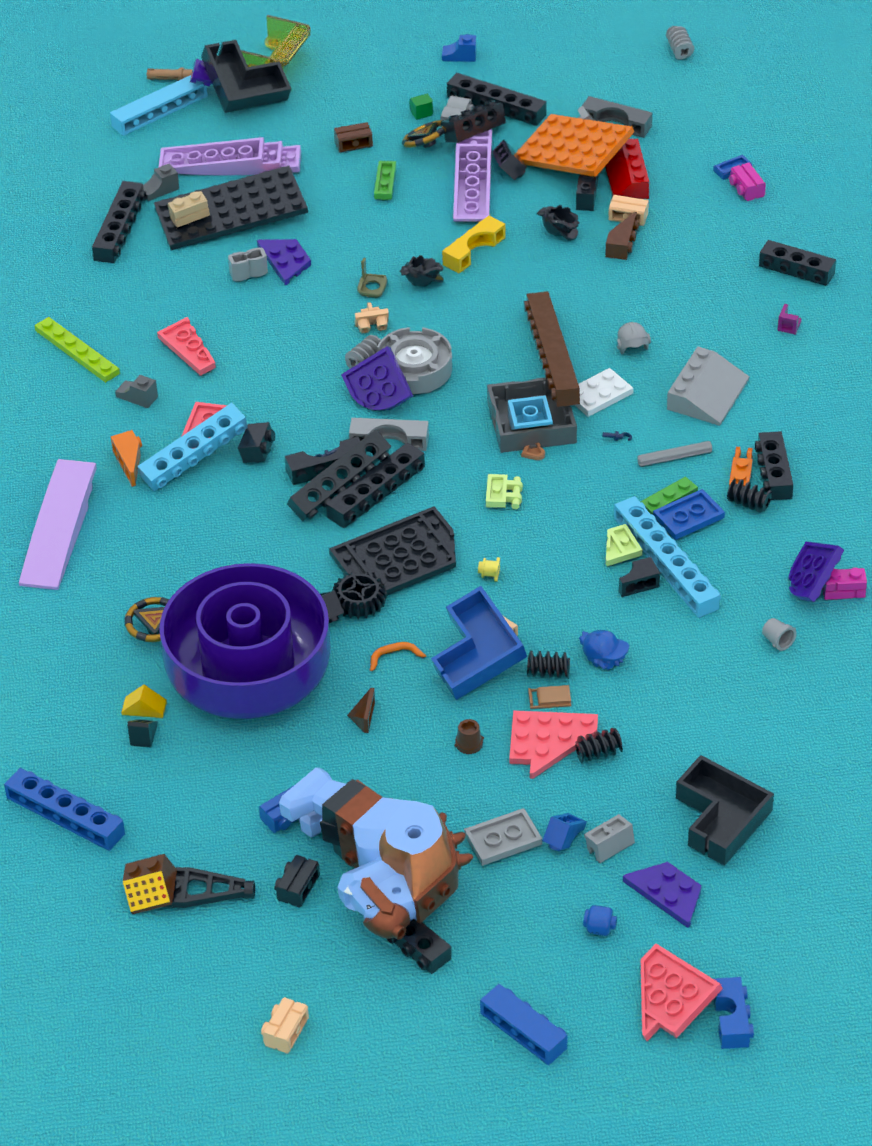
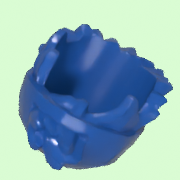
(603, 648)

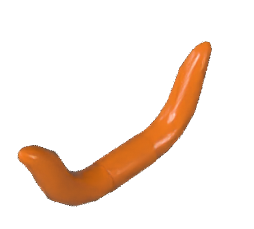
(392, 648)

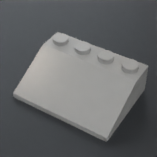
(706, 387)

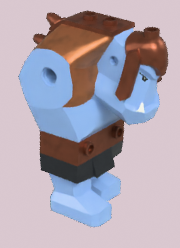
(398, 849)

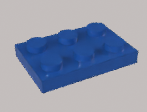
(689, 514)

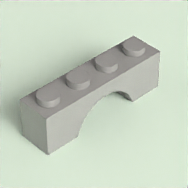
(405, 431)

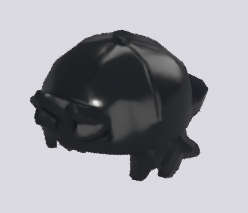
(560, 221)
(422, 271)

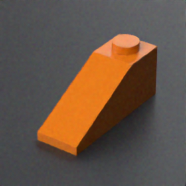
(127, 451)

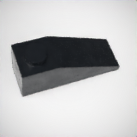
(509, 160)

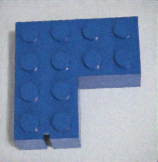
(487, 644)

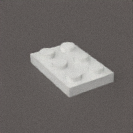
(602, 391)

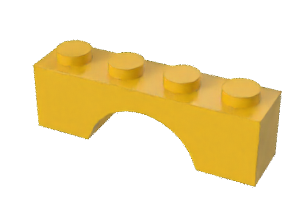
(485, 233)

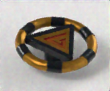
(424, 135)
(148, 617)

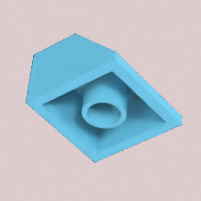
(529, 412)

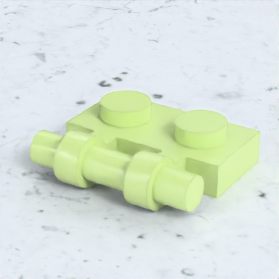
(497, 491)

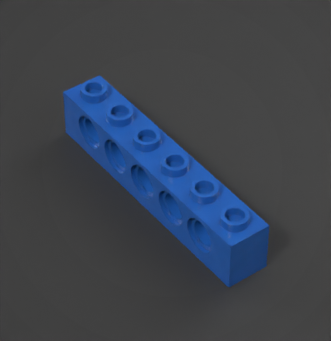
(64, 809)

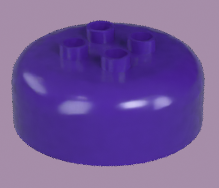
(245, 640)

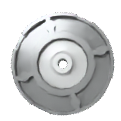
(422, 356)

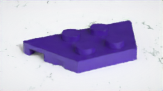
(285, 257)
(667, 889)

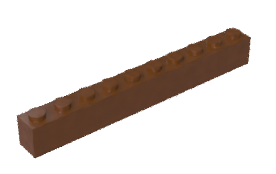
(552, 349)

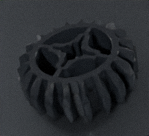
(360, 594)

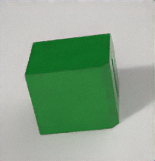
(421, 106)

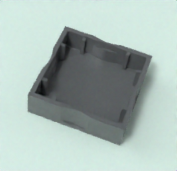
(561, 432)

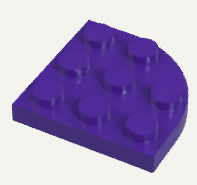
(378, 382)
(813, 569)

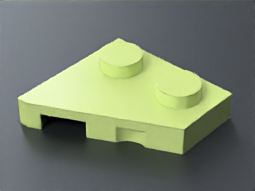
(621, 545)

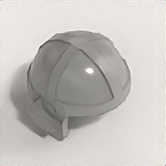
(632, 335)

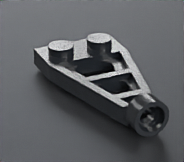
(184, 875)

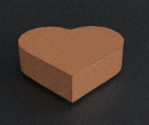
(534, 453)

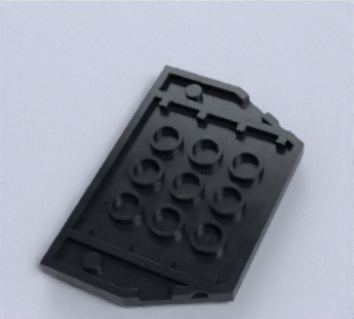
(401, 551)

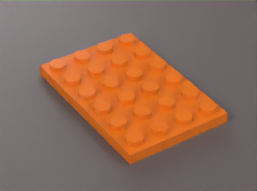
(574, 144)

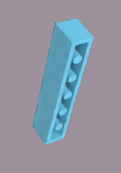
(157, 105)

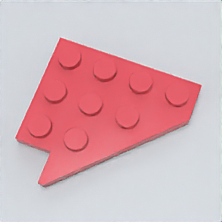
(547, 737)
(672, 992)

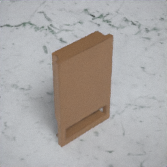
(551, 697)

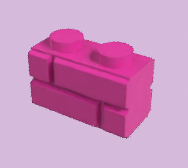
(747, 182)
(846, 584)

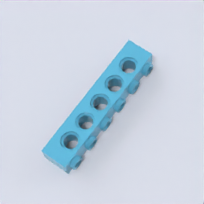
(196, 438)

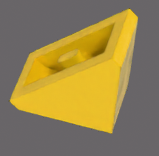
(144, 703)

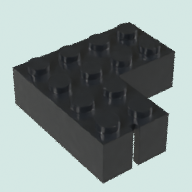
(241, 85)
(729, 808)

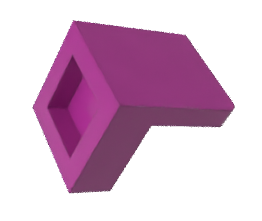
(787, 322)

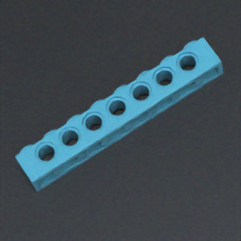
(668, 557)

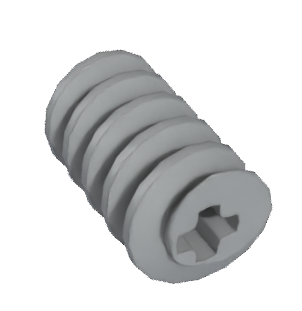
(680, 42)
(362, 351)

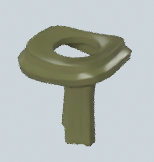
(367, 278)

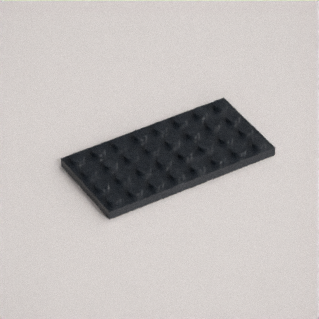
(237, 207)

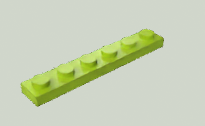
(77, 349)

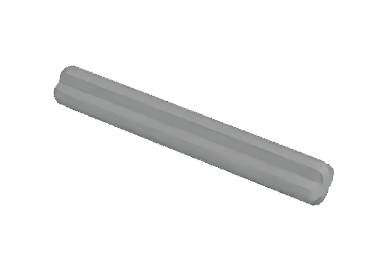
(674, 453)

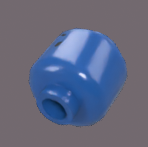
(599, 920)

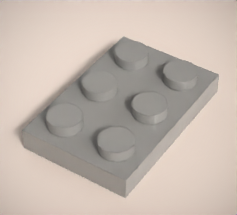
(503, 836)

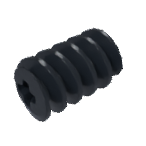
(749, 497)
(549, 664)
(597, 744)

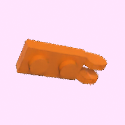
(741, 467)

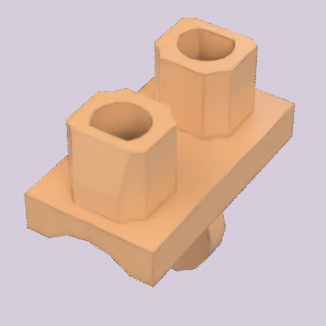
(371, 316)

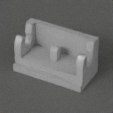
(610, 838)

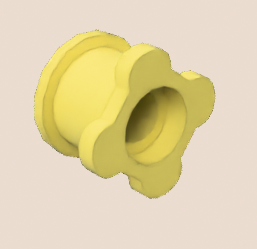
(489, 568)

